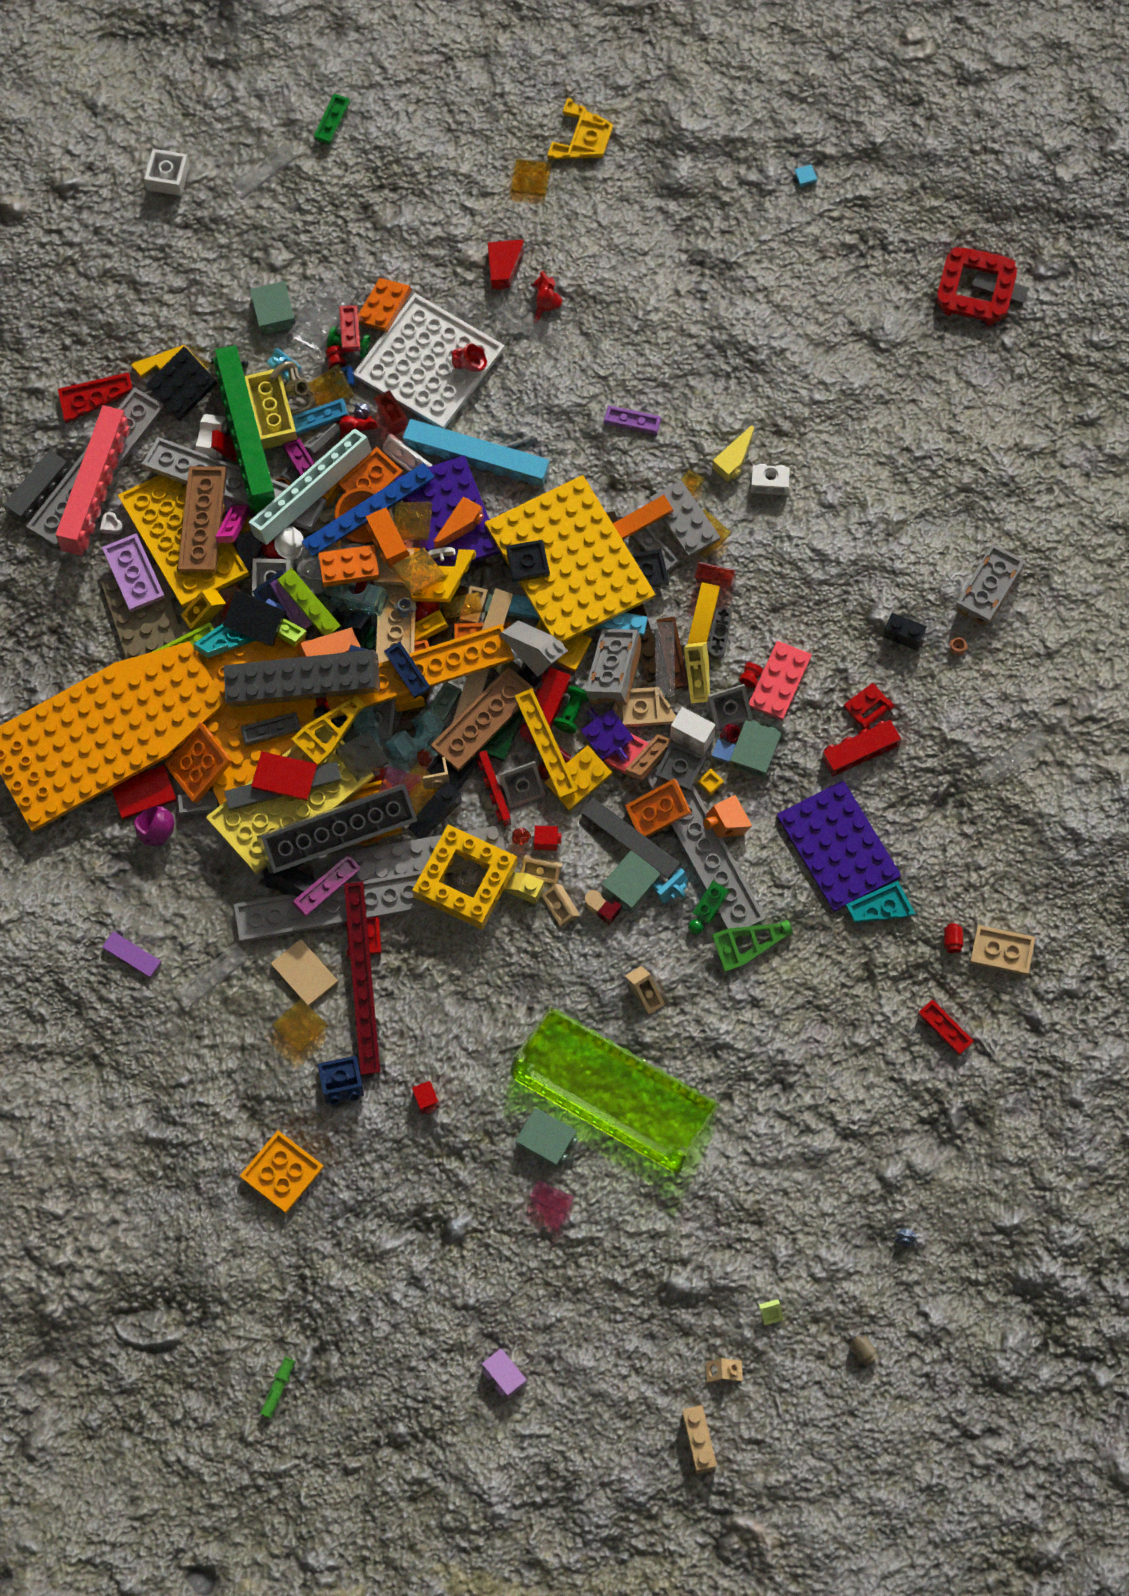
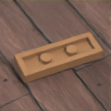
(648, 757)

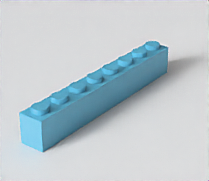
(478, 453)

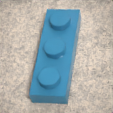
(320, 416)

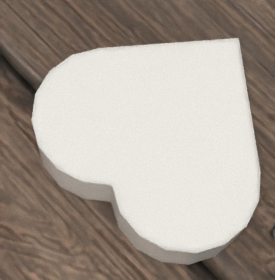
(110, 524)

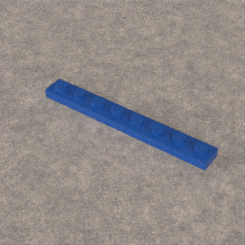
(356, 516)

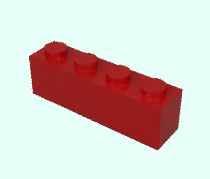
(549, 698)
(861, 747)

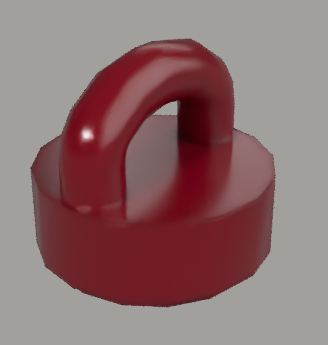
(730, 733)

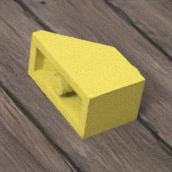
(525, 887)

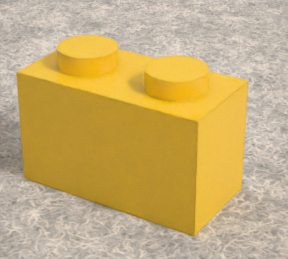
(203, 608)

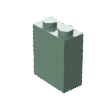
(272, 307)
(755, 749)
(630, 882)
(546, 1138)

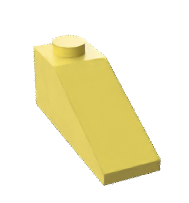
(730, 461)
(697, 671)

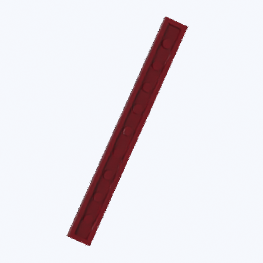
(362, 978)

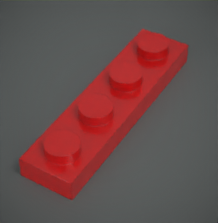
(496, 795)

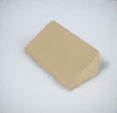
(541, 868)
(560, 905)

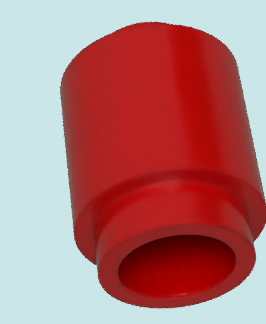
(953, 938)

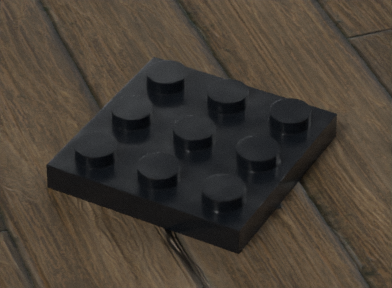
(181, 383)

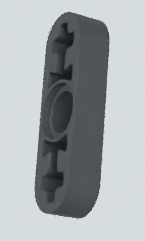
(726, 627)

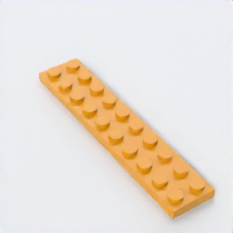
(439, 665)

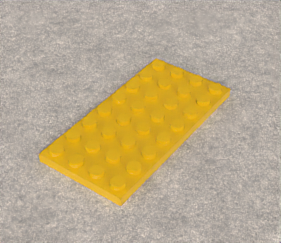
(158, 517)

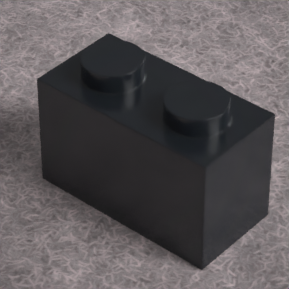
(904, 631)

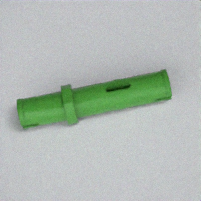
(277, 1388)

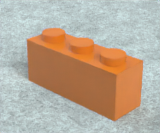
(386, 537)
(329, 644)

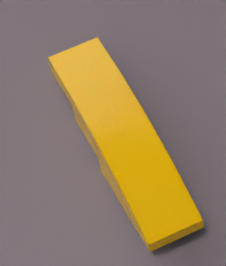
(703, 613)

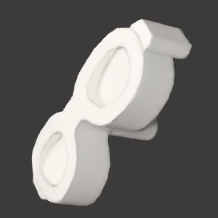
(446, 551)

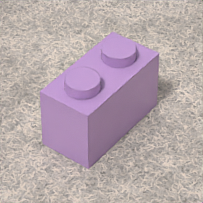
(503, 1373)

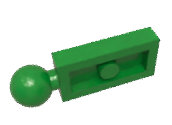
(708, 907)

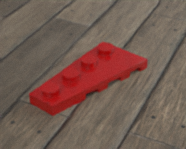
(88, 396)

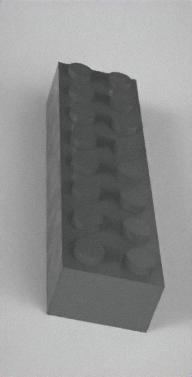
(301, 678)
(336, 828)

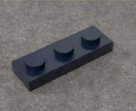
(407, 670)

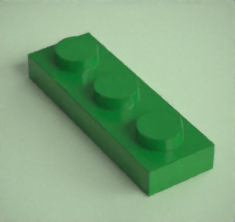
(332, 119)

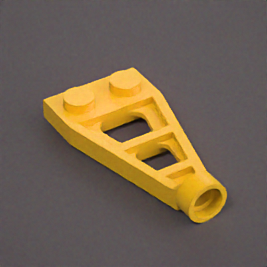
(312, 746)

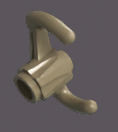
(295, 386)

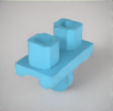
(278, 358)
(672, 888)

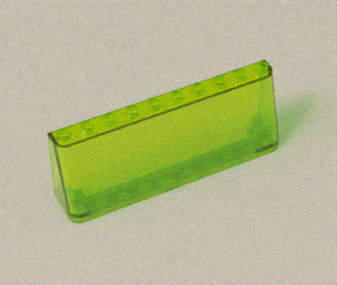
(613, 1089)

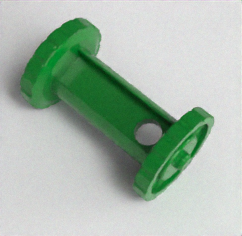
(334, 339)
(577, 697)

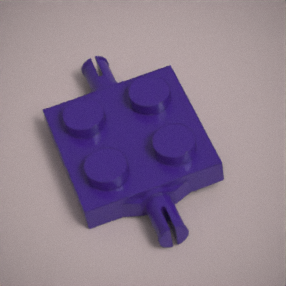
(607, 735)

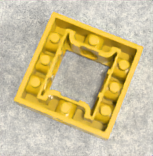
(472, 910)

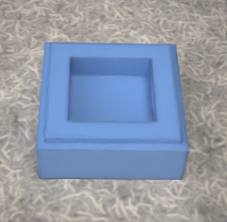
(723, 751)

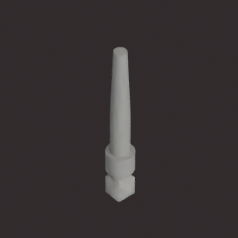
(526, 440)

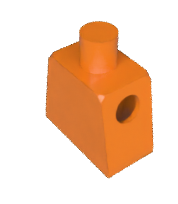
(727, 818)

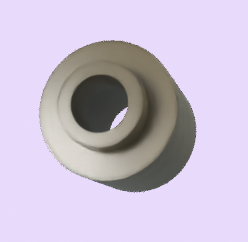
(863, 1350)

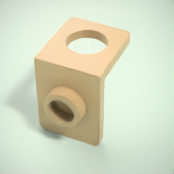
(436, 780)
(726, 1369)

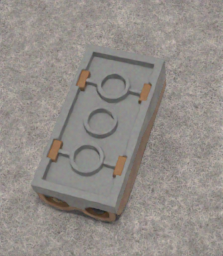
(990, 585)
(614, 666)

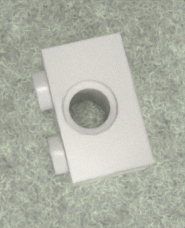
(762, 485)

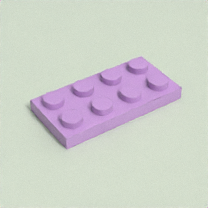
(133, 572)

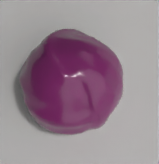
(154, 826)

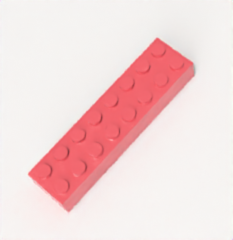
(93, 480)

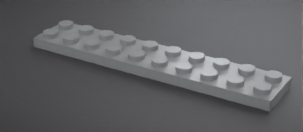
(141, 414)
(174, 461)
(402, 856)
(713, 861)
(279, 917)

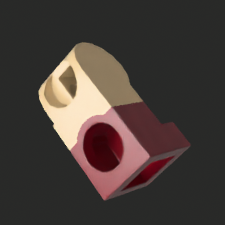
(602, 908)

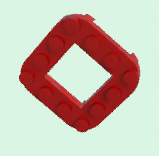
(971, 307)

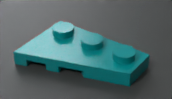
(220, 641)
(882, 904)

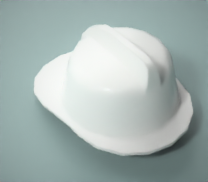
(289, 543)

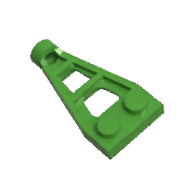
(727, 948)

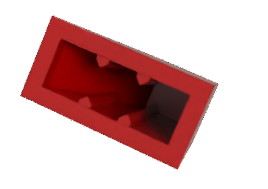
(504, 261)

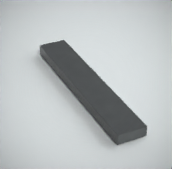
(246, 796)
(630, 838)

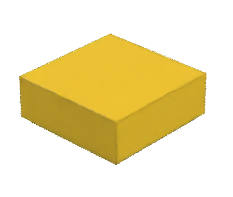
(710, 782)

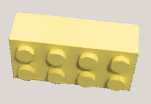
(271, 409)

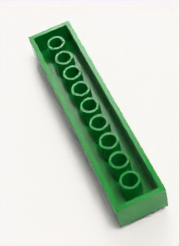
(243, 428)

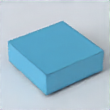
(805, 175)

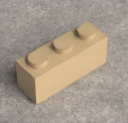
(699, 1439)

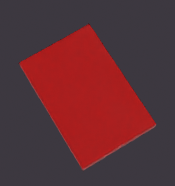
(284, 776)
(143, 792)

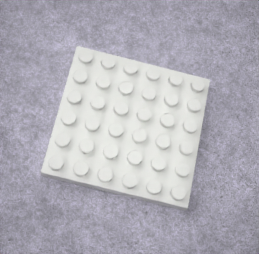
(417, 361)

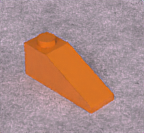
(461, 521)

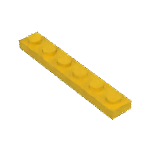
(546, 743)

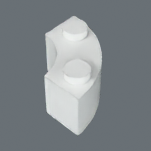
(207, 425)

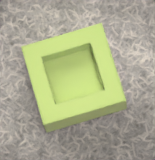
(771, 1312)

